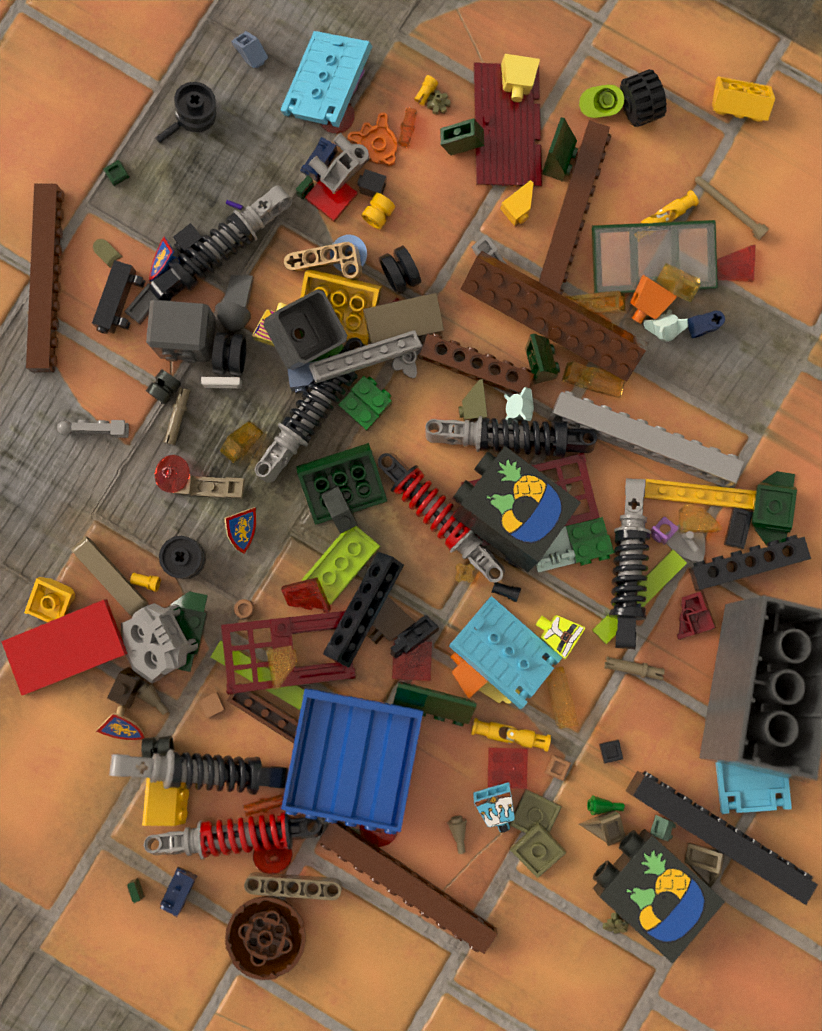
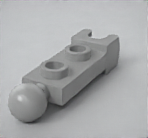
(116, 428)

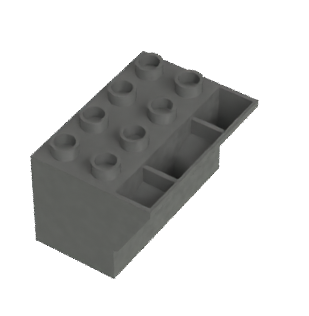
(767, 689)

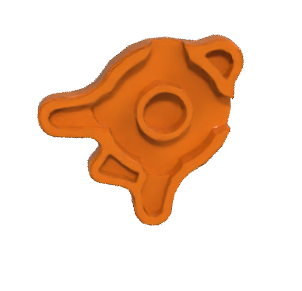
(378, 140)

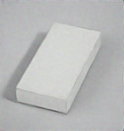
(221, 382)

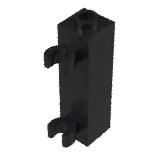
(114, 298)

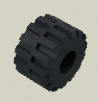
(643, 98)

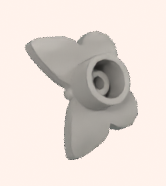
(406, 363)

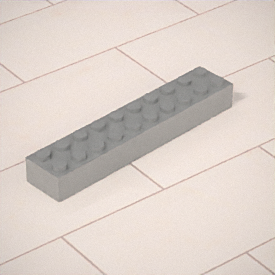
(647, 440)

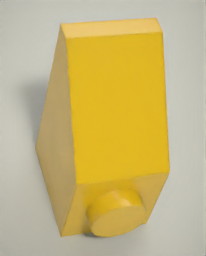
(518, 204)

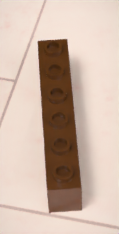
(465, 368)

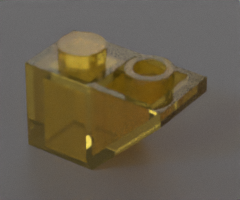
(679, 282)

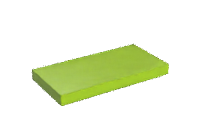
(342, 562)

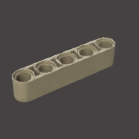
(109, 576)
(284, 890)

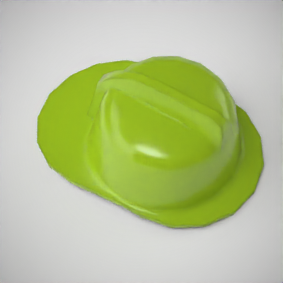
(601, 101)

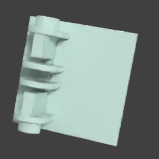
(558, 554)

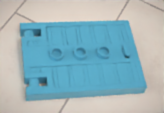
(326, 78)
(505, 652)
(751, 790)

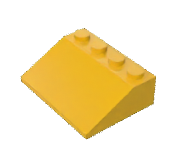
(347, 299)

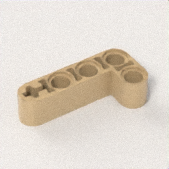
(321, 259)

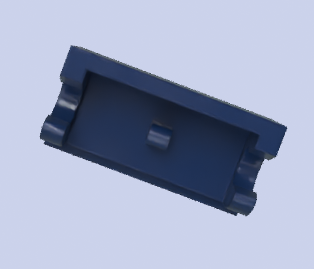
(326, 152)
(178, 891)

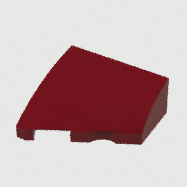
(695, 616)

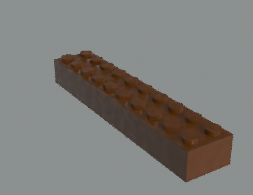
(554, 316)

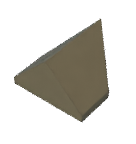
(606, 827)
(705, 862)

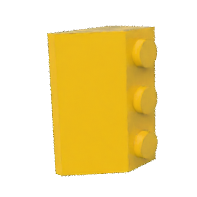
(743, 99)
(165, 806)

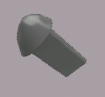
(233, 309)

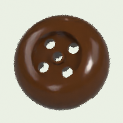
(258, 960)

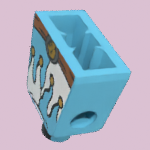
(495, 806)

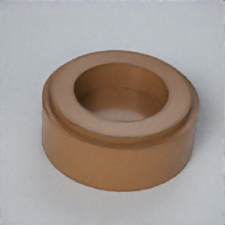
(244, 609)

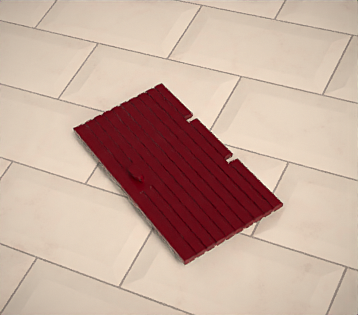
(509, 131)

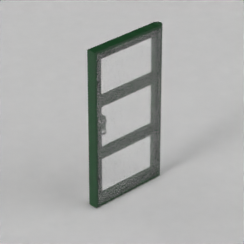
(632, 250)

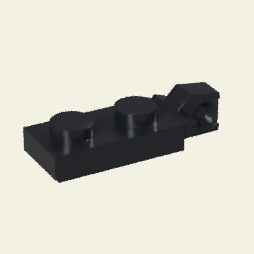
(414, 636)

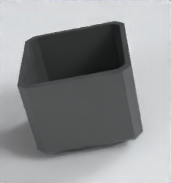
(316, 321)
(181, 330)

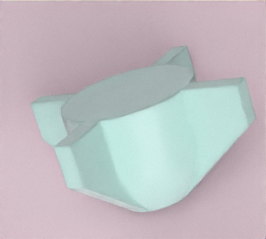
(666, 326)
(519, 406)

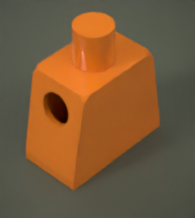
(650, 299)
(467, 676)

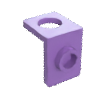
(658, 536)

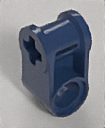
(702, 324)

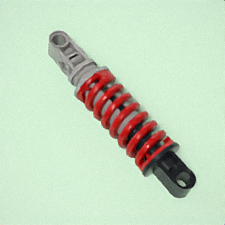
(440, 515)
(234, 836)

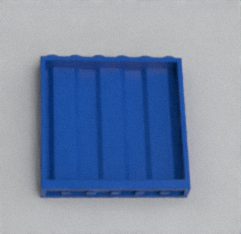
(352, 761)

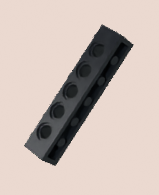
(797, 553)
(363, 609)

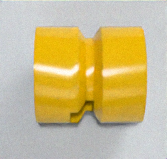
(379, 209)

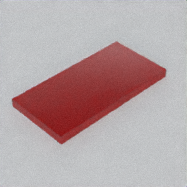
(64, 647)

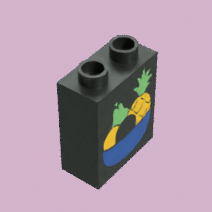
(514, 507)
(656, 894)

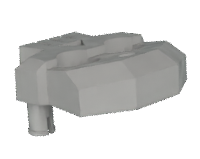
(155, 642)

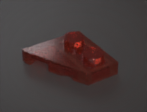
(737, 265)
(306, 594)

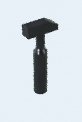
(167, 132)

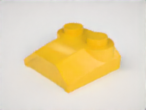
(49, 599)

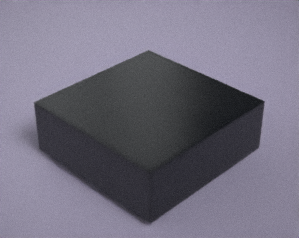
(611, 751)

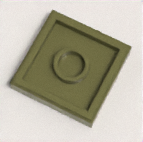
(534, 809)
(538, 850)

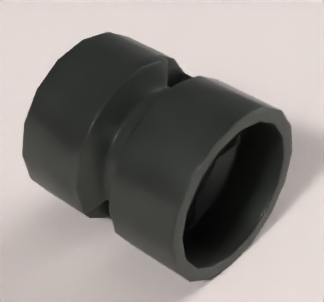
(163, 387)
(150, 744)

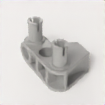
(344, 166)

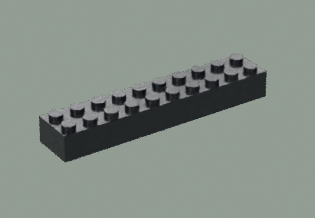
(725, 839)

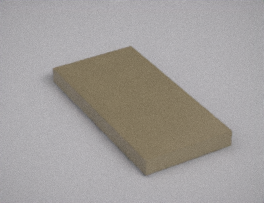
(404, 316)

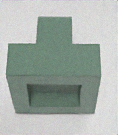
(662, 828)

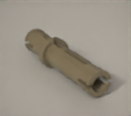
(177, 416)
(634, 668)

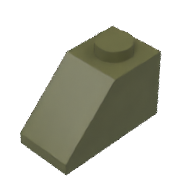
(474, 403)

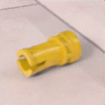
(428, 86)
(150, 582)

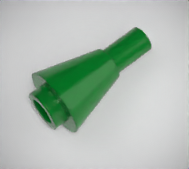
(598, 805)

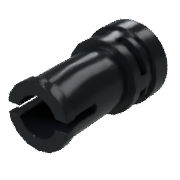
(506, 591)

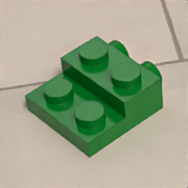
(366, 402)
(589, 541)

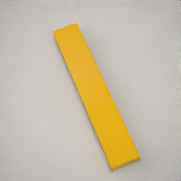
(699, 494)

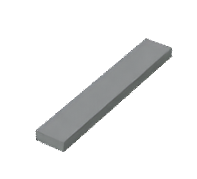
(365, 356)

